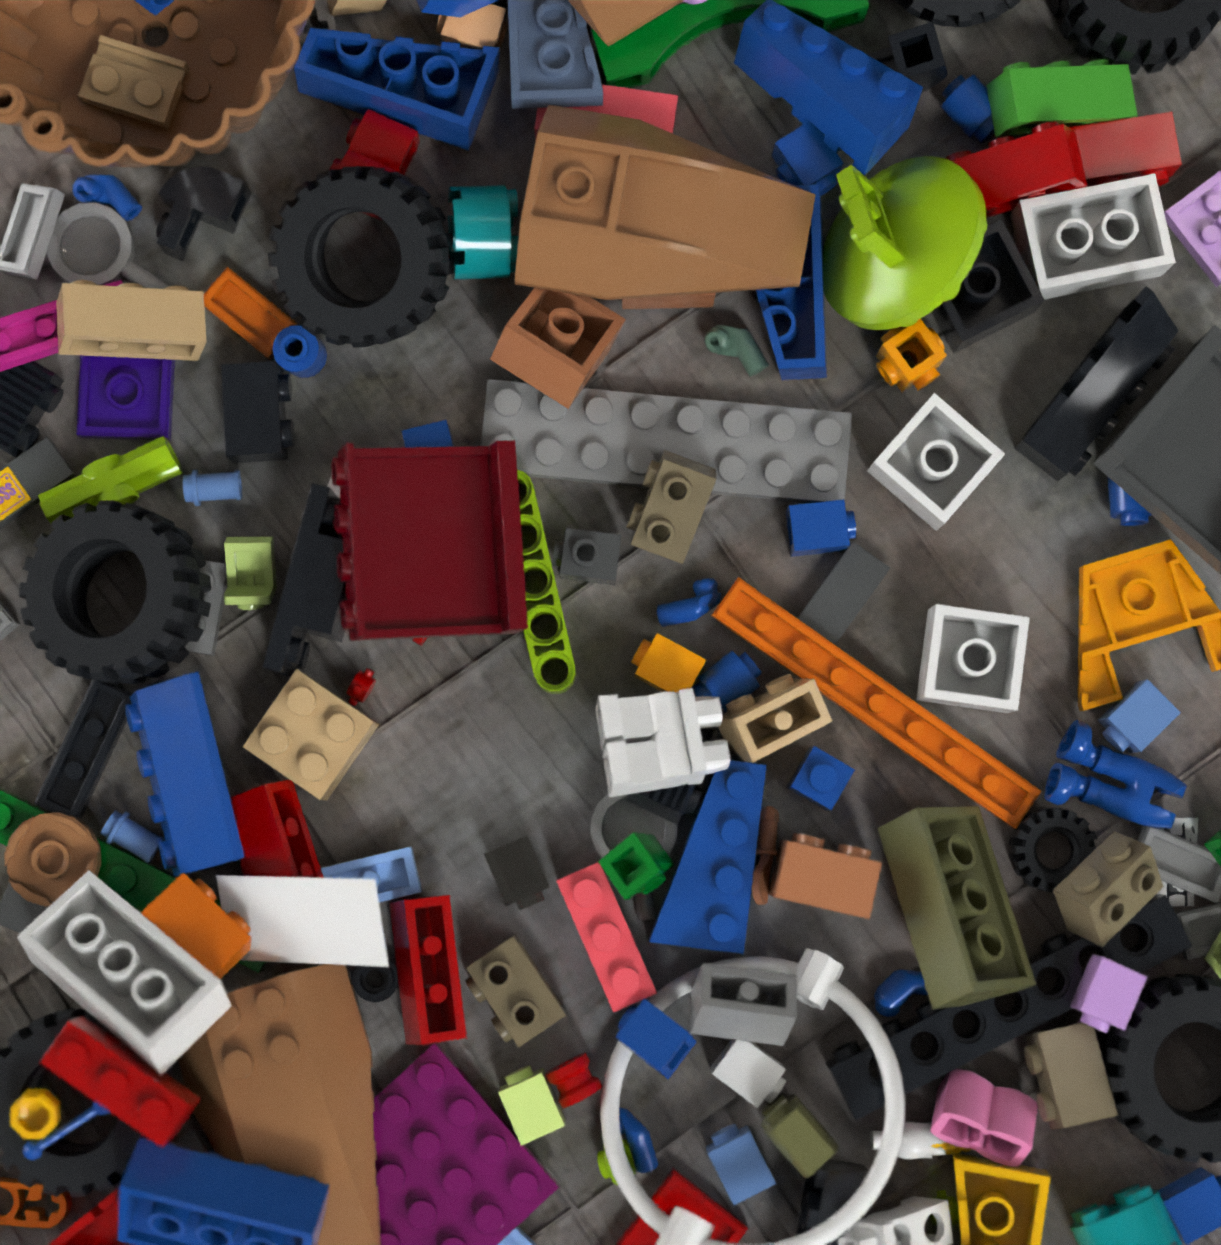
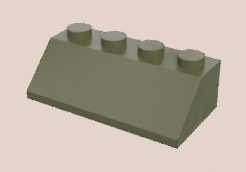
(955, 905)

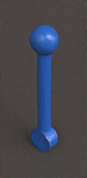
(33, 1149)

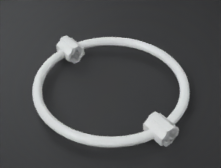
(816, 984)

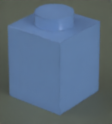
(1137, 717)
(739, 1163)

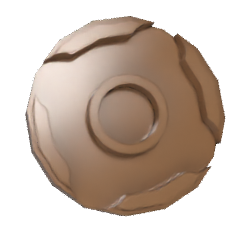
(50, 856)

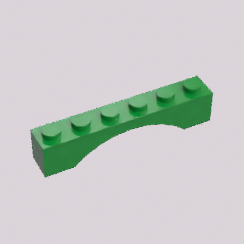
(642, 53)

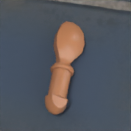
(767, 850)

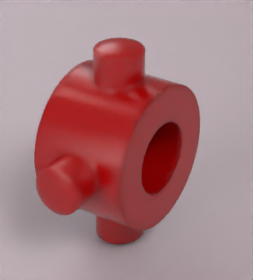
(361, 686)

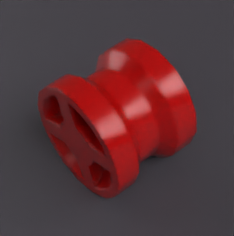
(573, 1080)

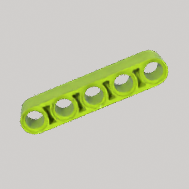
(543, 603)

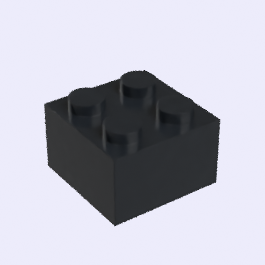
(992, 294)

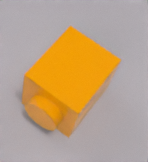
(666, 664)

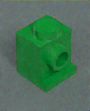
(636, 865)

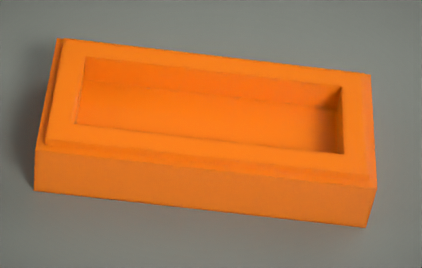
(246, 311)

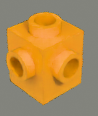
(918, 342)

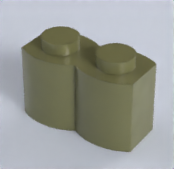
(797, 1134)

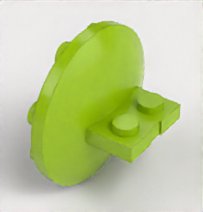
(902, 241)

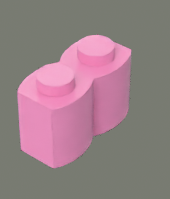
(984, 1117)

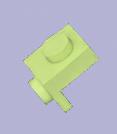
(250, 572)

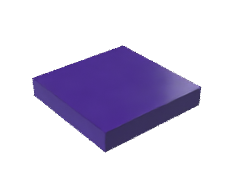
(125, 398)

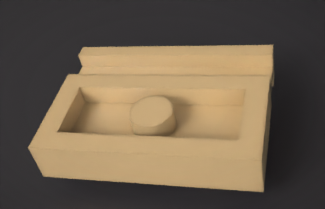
(133, 82)

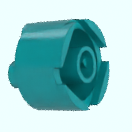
(483, 231)
(1133, 1220)

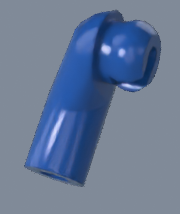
(107, 191)
(691, 608)
(639, 1141)

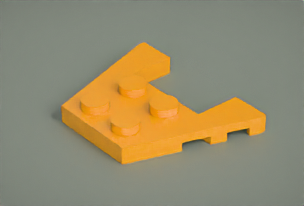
(1136, 601)

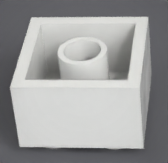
(935, 462)
(972, 658)

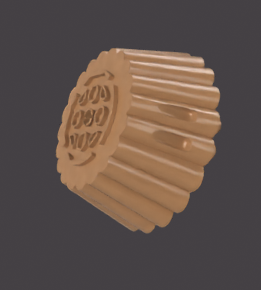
(234, 54)

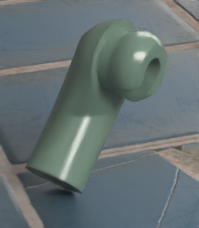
(736, 343)

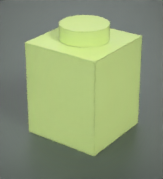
(531, 1104)

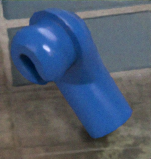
(897, 989)

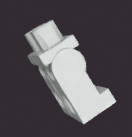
(658, 740)
(903, 1225)

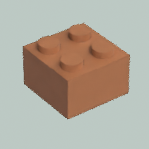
(557, 342)
(825, 878)

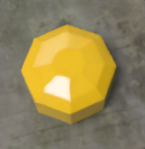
(35, 1113)

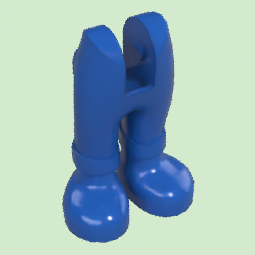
(1137, 774)

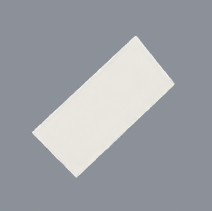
(308, 918)

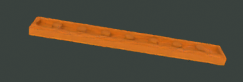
(876, 703)

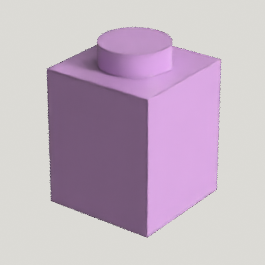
(1107, 994)

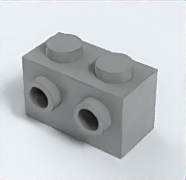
(743, 1004)

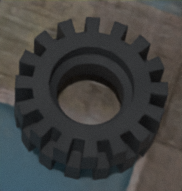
(1027, 837)

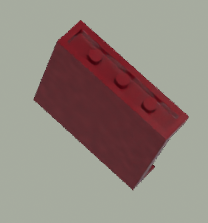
(430, 541)

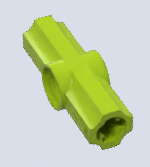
(114, 479)

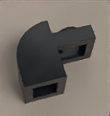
(915, 55)
(195, 197)

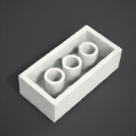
(125, 972)

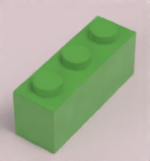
(1060, 94)

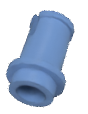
(212, 486)
(131, 836)

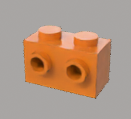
(199, 925)

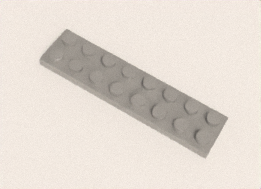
(618, 433)

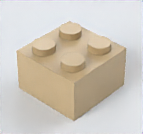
(310, 735)

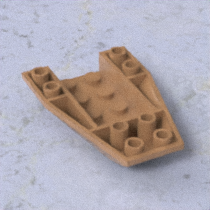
(651, 214)

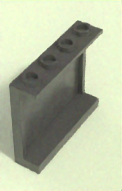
(1173, 451)

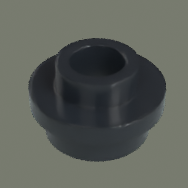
(369, 992)

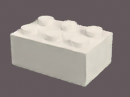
(1094, 236)

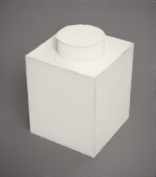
(749, 1071)

